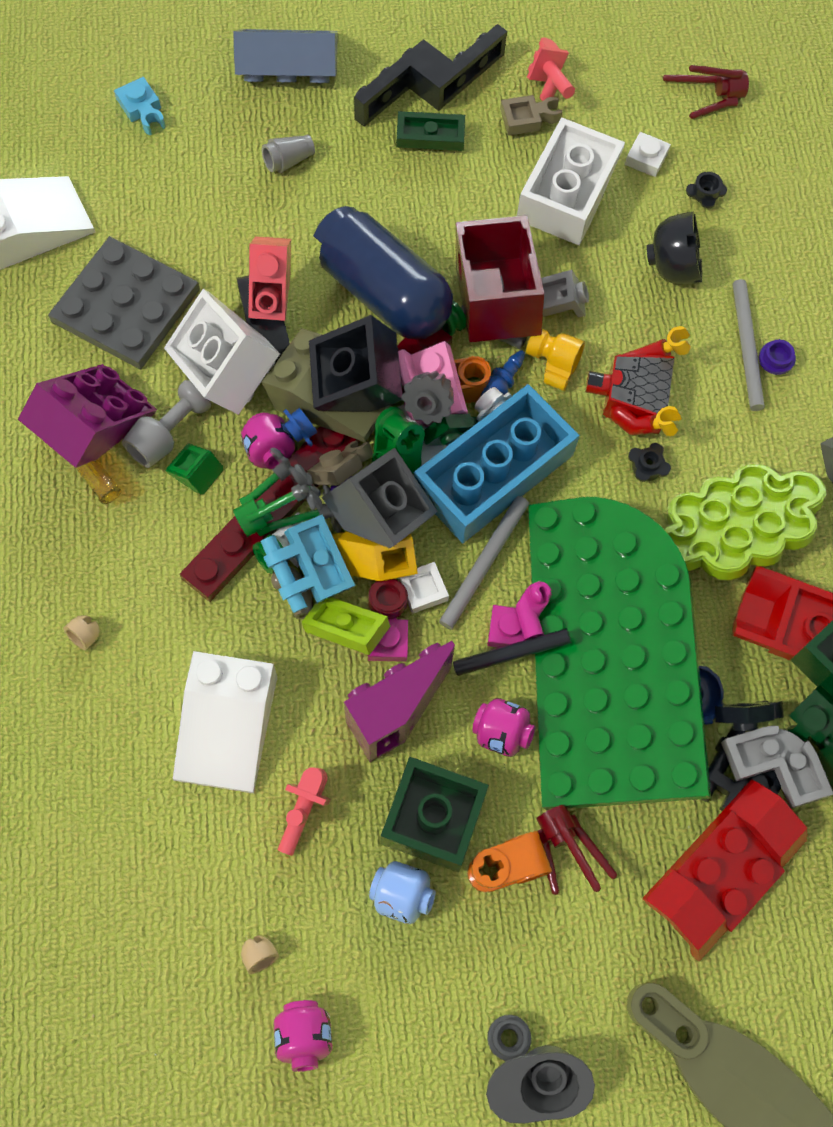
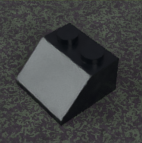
(355, 367)

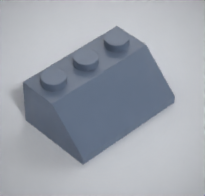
(285, 54)

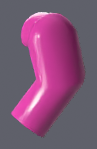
(531, 606)

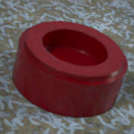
(388, 598)

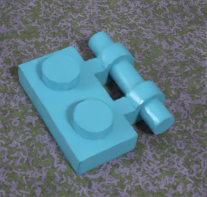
(318, 559)

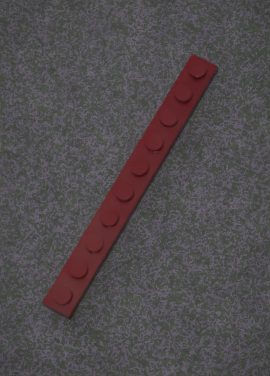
(231, 547)

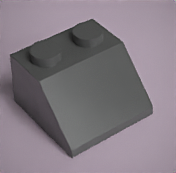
(381, 501)

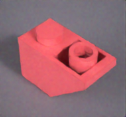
(269, 277)

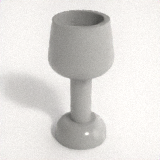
(151, 439)

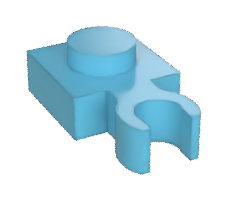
(140, 102)

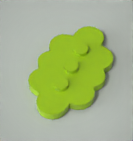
(745, 519)

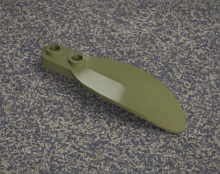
(727, 1070)

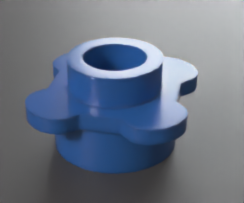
(300, 426)

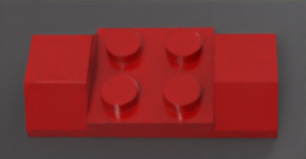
(781, 612)
(728, 867)

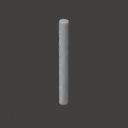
(748, 345)
(483, 562)

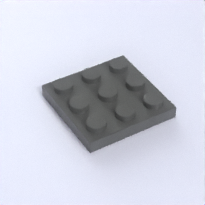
(124, 302)

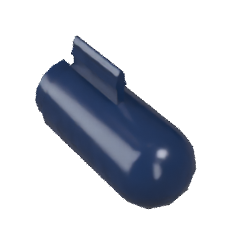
(384, 273)

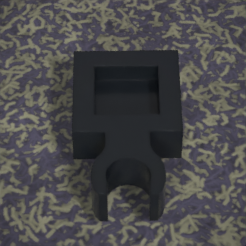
(748, 715)

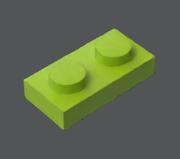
(346, 625)

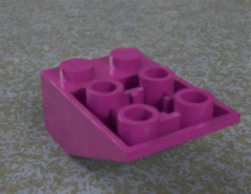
(84, 412)
(389, 710)

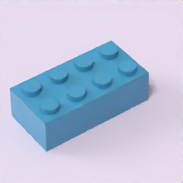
(496, 462)

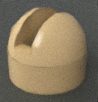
(82, 631)
(258, 954)

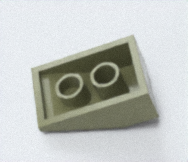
(291, 388)

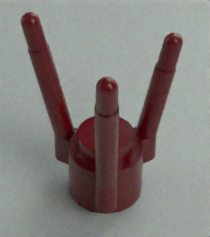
(728, 84)
(562, 829)

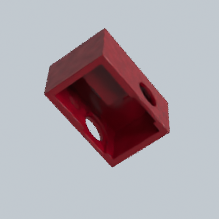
(499, 278)

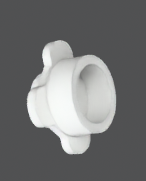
(490, 401)

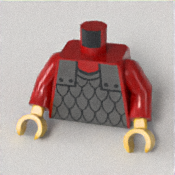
(640, 386)

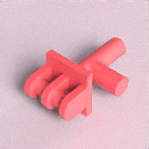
(547, 68)
(309, 791)

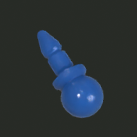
(503, 377)

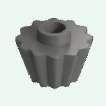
(429, 397)

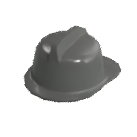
(540, 1086)

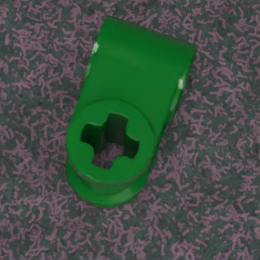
(399, 433)

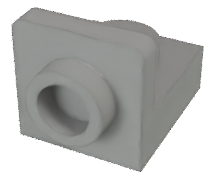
(564, 293)

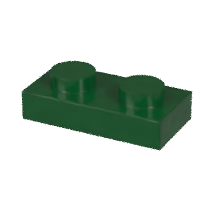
(430, 131)

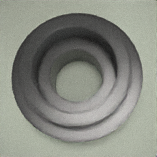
(522, 1032)

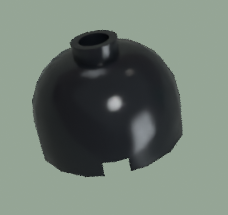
(677, 249)

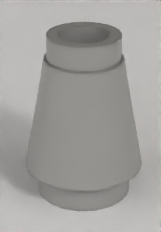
(286, 152)

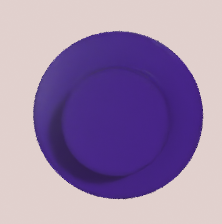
(777, 357)

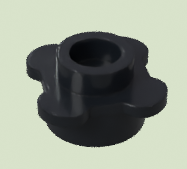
(710, 182)
(644, 471)

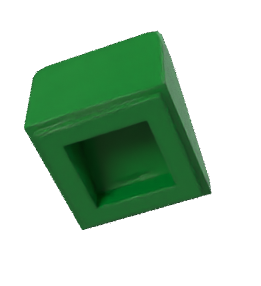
(195, 468)

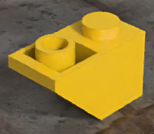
(374, 560)

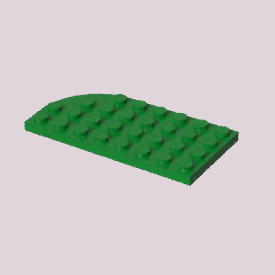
(626, 694)

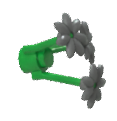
(255, 515)

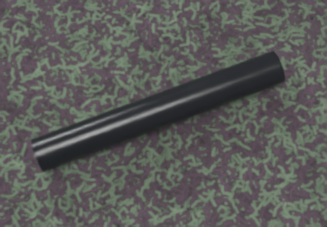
(512, 652)

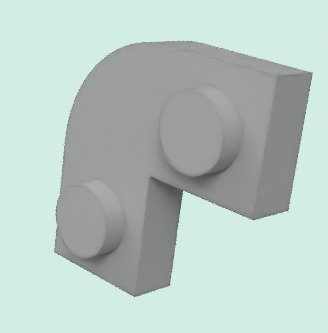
(782, 751)

